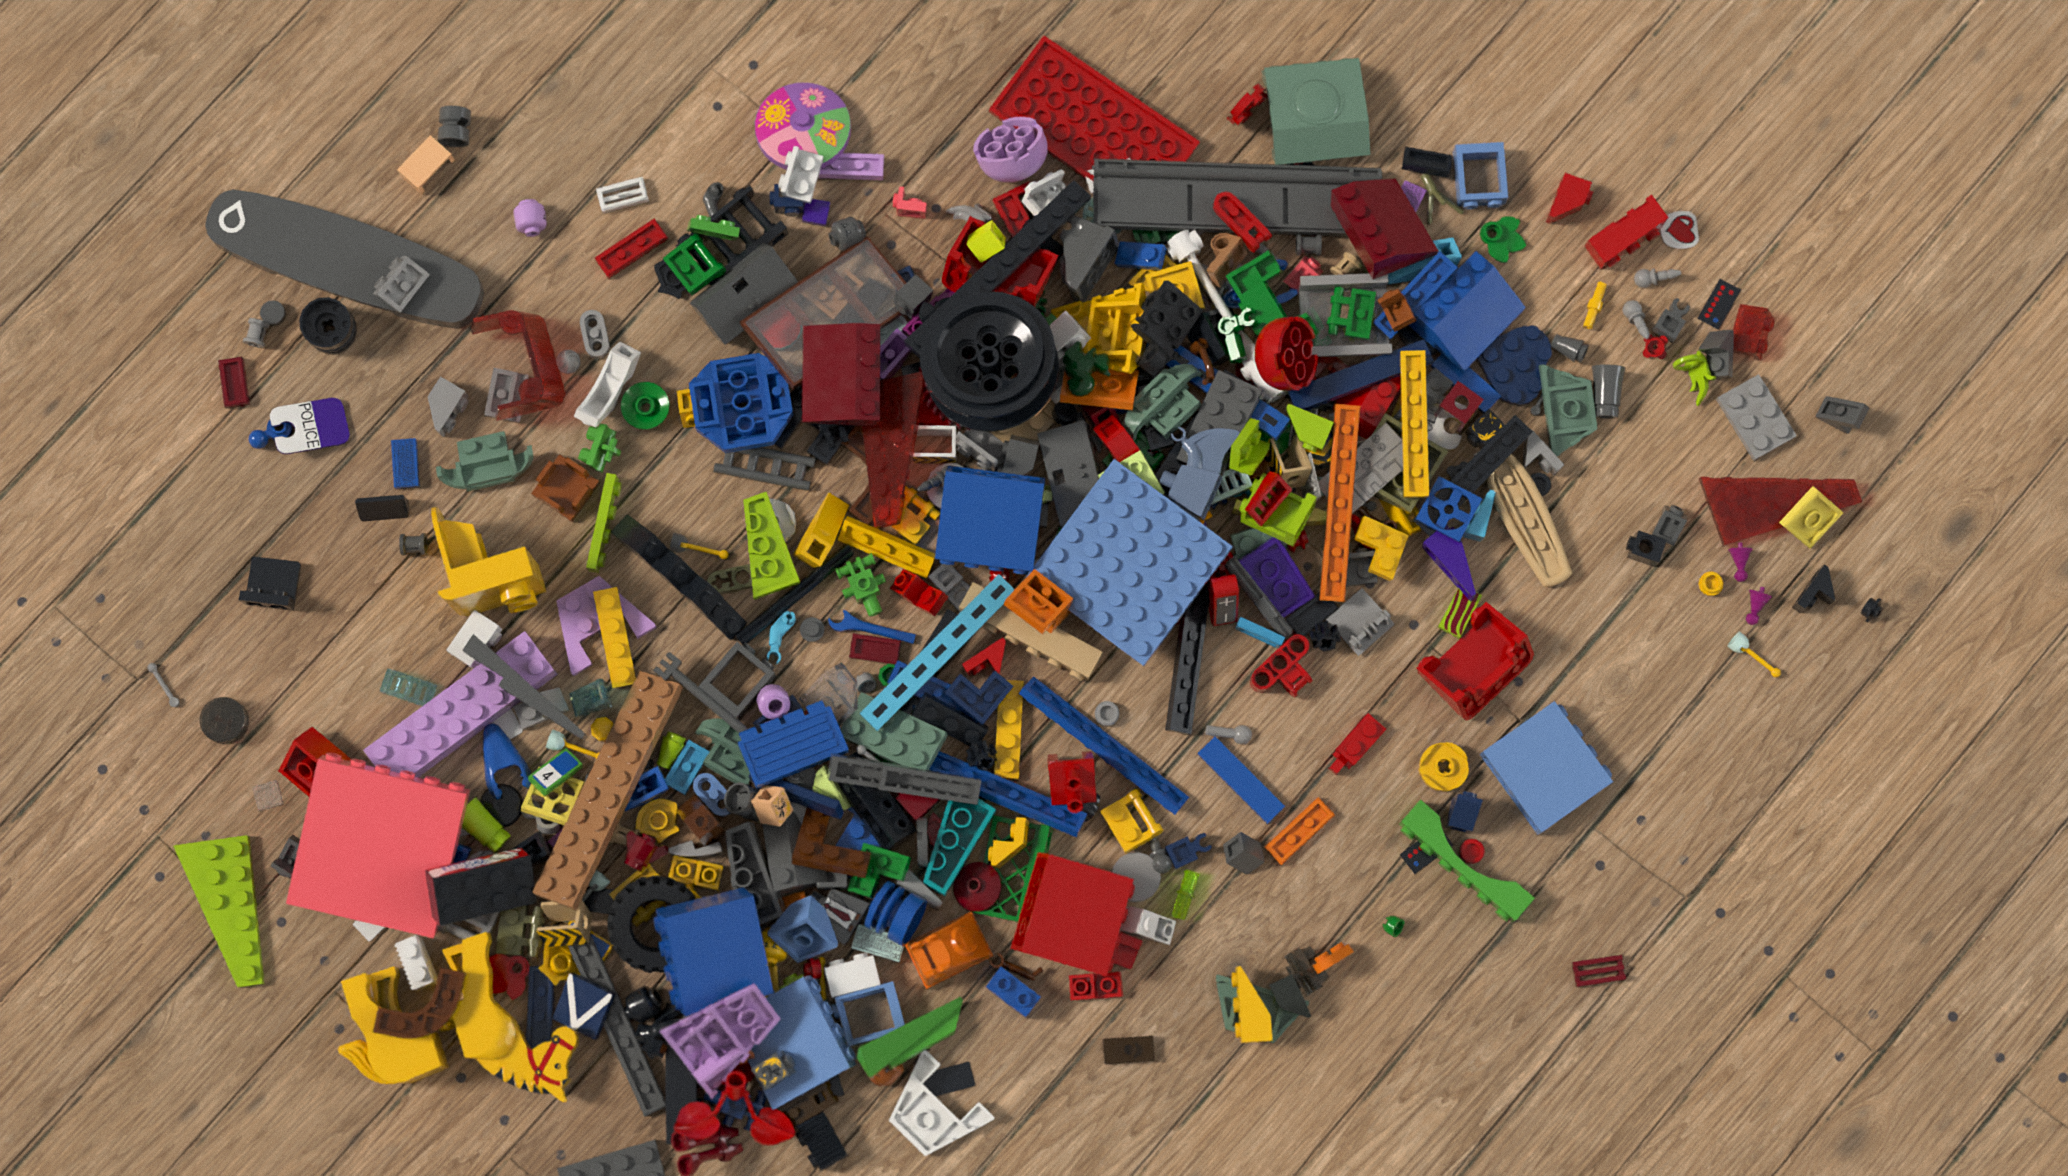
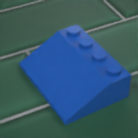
(1468, 312)

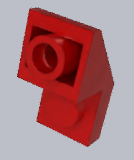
(1116, 439)
(918, 592)

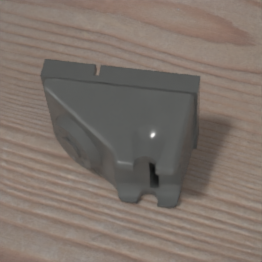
(1086, 255)

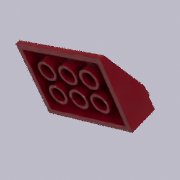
(1381, 225)
(841, 374)

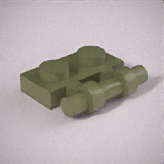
(512, 931)

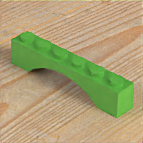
(1506, 896)

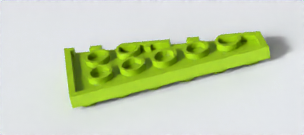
(226, 892)

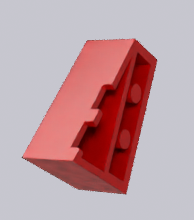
(1627, 233)

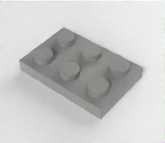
(1756, 417)

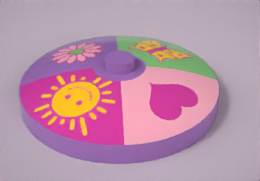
(805, 118)

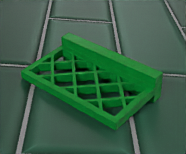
(1040, 844)

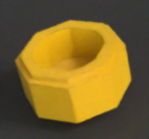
(600, 728)

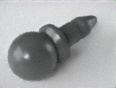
(937, 480)
(1161, 862)

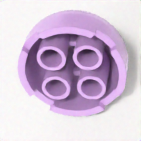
(1009, 152)

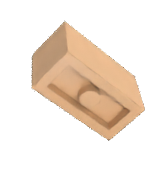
(424, 163)

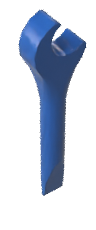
(851, 623)

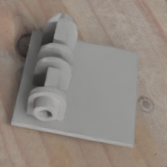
(1360, 621)

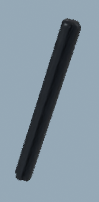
(795, 594)

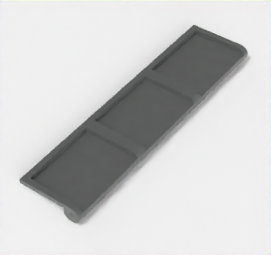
(1183, 193)

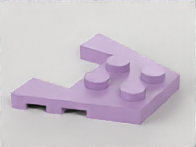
(581, 621)

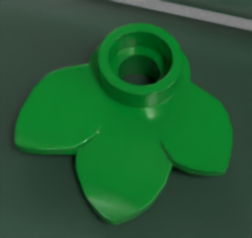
(1506, 238)

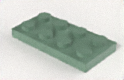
(900, 740)

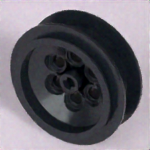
(965, 330)

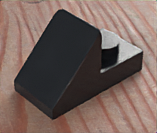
(1820, 586)

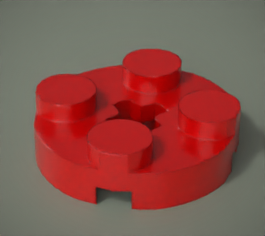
(1242, 110)

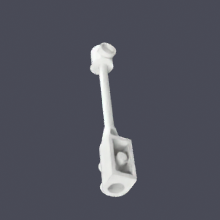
(1185, 248)

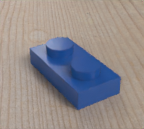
(1140, 255)

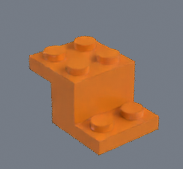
(1039, 602)

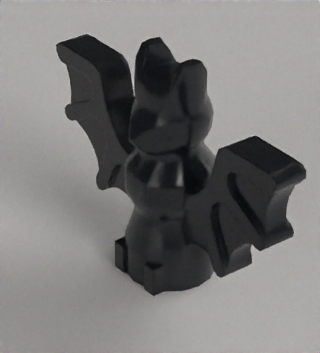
(651, 1036)

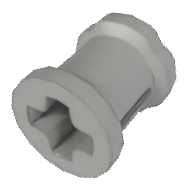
(256, 333)

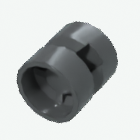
(454, 123)
(738, 801)

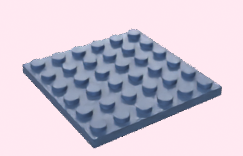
(1131, 561)

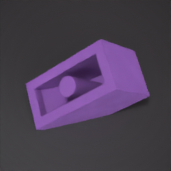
(893, 354)

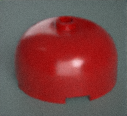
(1285, 353)

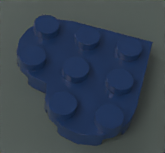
(1514, 363)

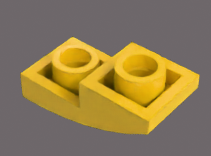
(695, 872)

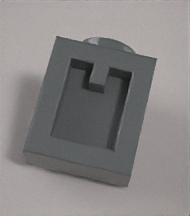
(1670, 524)

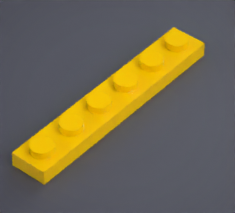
(1414, 424)

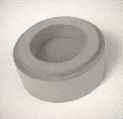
(1106, 713)

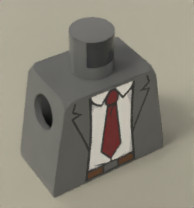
(843, 911)

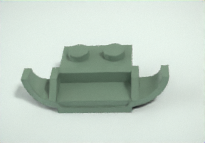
(1164, 402)
(485, 463)
(725, 755)

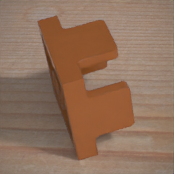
(565, 487)

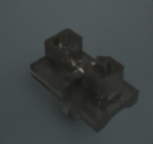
(1303, 972)

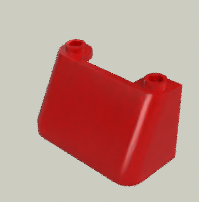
(1024, 283)
(1478, 662)

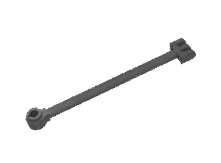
(672, 670)

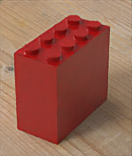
(1073, 914)

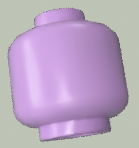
(530, 217)
(773, 701)

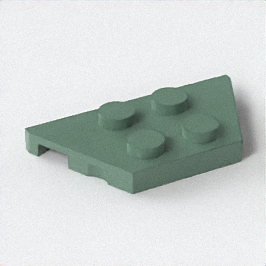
(1567, 408)
(1280, 1018)

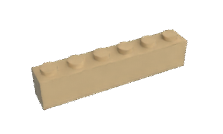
(1058, 647)

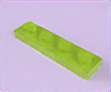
(601, 533)

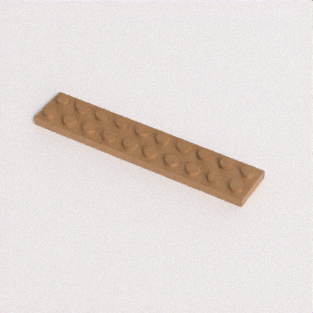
(607, 790)

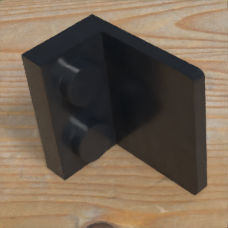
(272, 583)

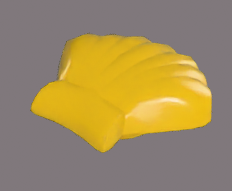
(658, 819)
(558, 963)

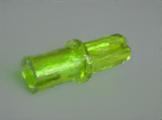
(1185, 894)

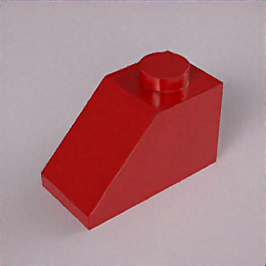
(1570, 197)

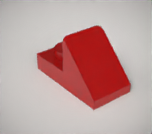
(992, 655)

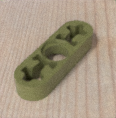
(726, 586)

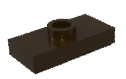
(1128, 1050)

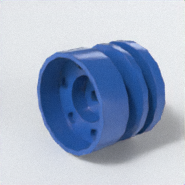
(891, 911)

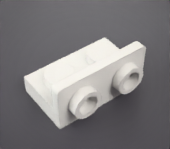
(800, 175)

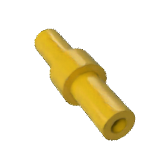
(1594, 305)

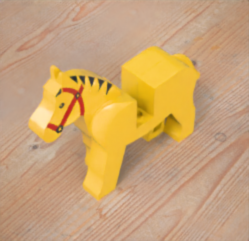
(481, 1023)

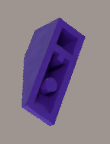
(1451, 559)

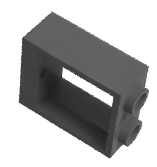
(748, 652)

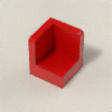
(1126, 951)

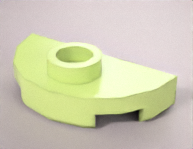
(829, 788)

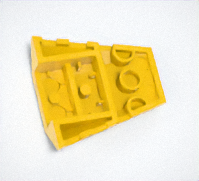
(1109, 325)

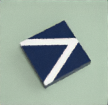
(583, 1006)

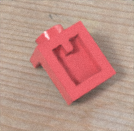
(909, 208)
(1305, 267)

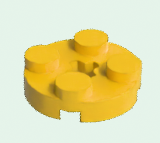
(1457, 764)

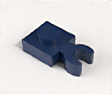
(1184, 852)

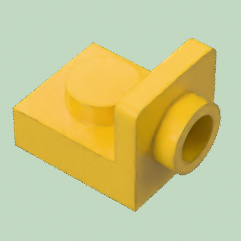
(685, 408)

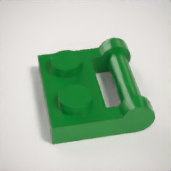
(688, 270)

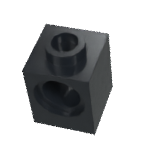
(1655, 544)

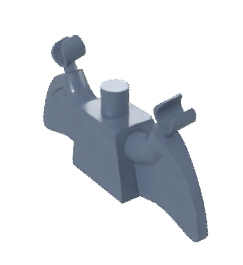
(1199, 481)

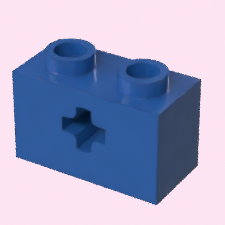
(1013, 992)

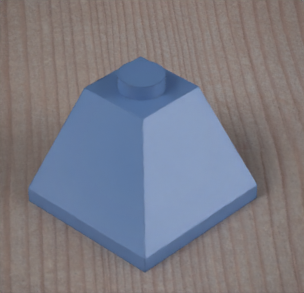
(804, 930)

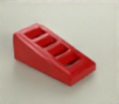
(1282, 491)

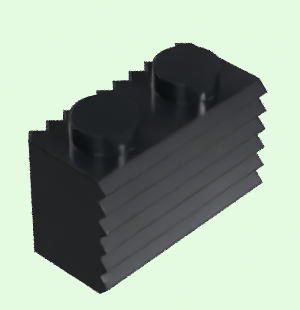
(822, 1142)

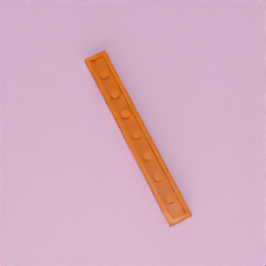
(1339, 503)

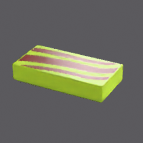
(1458, 614)

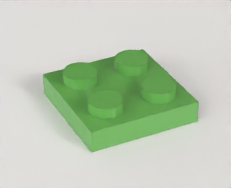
(723, 229)

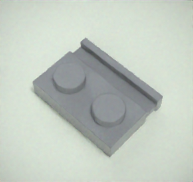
(503, 390)

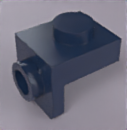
(785, 205)

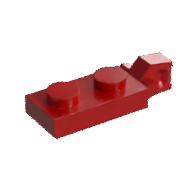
(1356, 743)

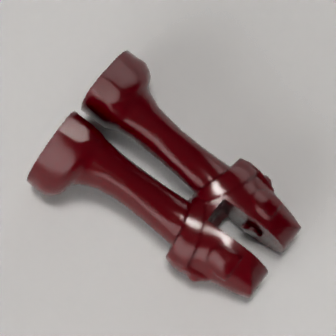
(690, 1162)

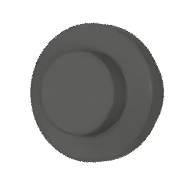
(812, 629)

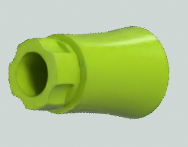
(484, 826)

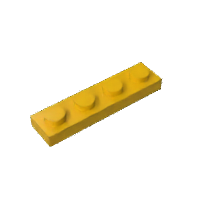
(887, 547)
(614, 637)
(1009, 733)

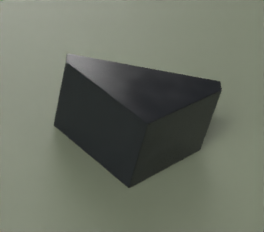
(537, 847)

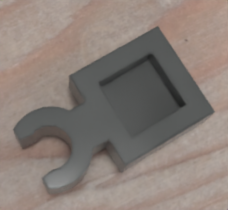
(1671, 321)

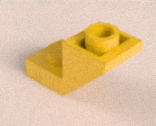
(1003, 851)

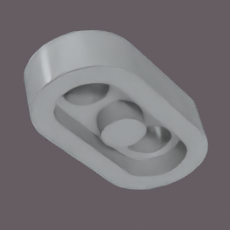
(595, 334)

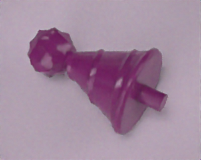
(1740, 556)
(1758, 601)

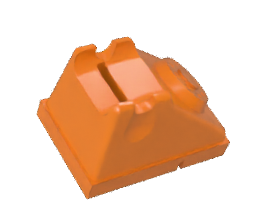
(949, 950)

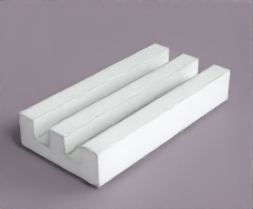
(625, 203)

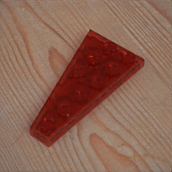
(1757, 505)

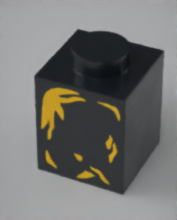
(1483, 429)

